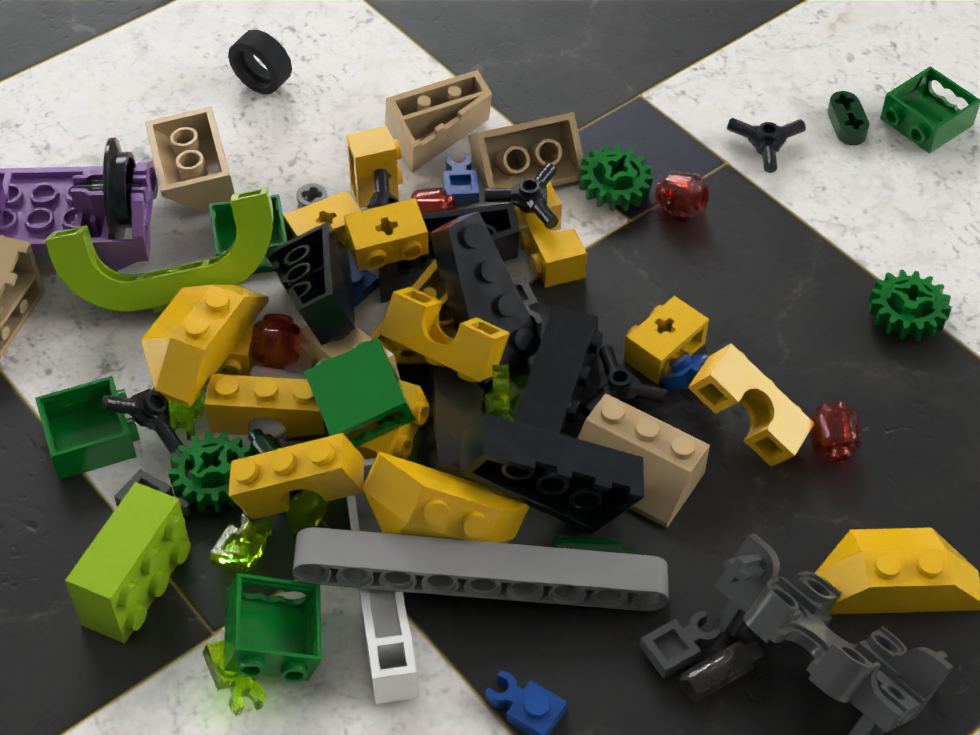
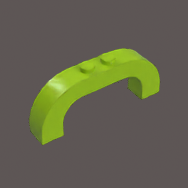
(96, 283)

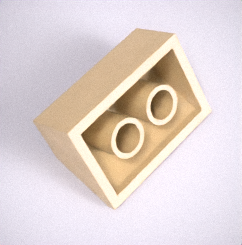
(522, 149)
(190, 159)
(670, 456)

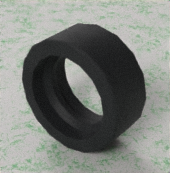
(271, 55)

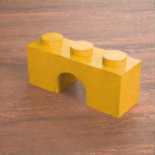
(552, 254)
(415, 326)
(239, 399)
(776, 422)
(323, 465)

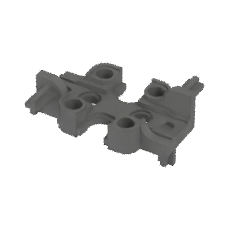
(872, 675)

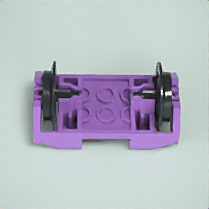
(102, 197)

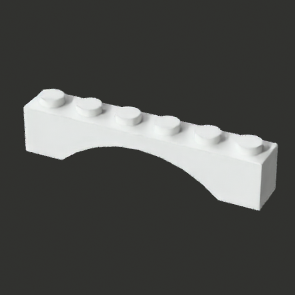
(385, 621)

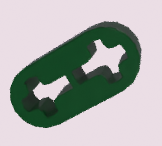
(855, 116)

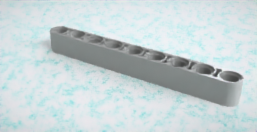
(480, 569)

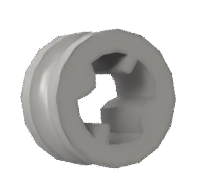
(308, 192)

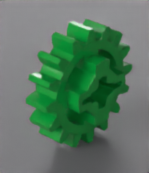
(615, 177)
(909, 305)
(209, 469)

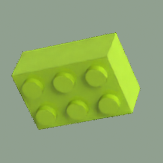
(129, 562)

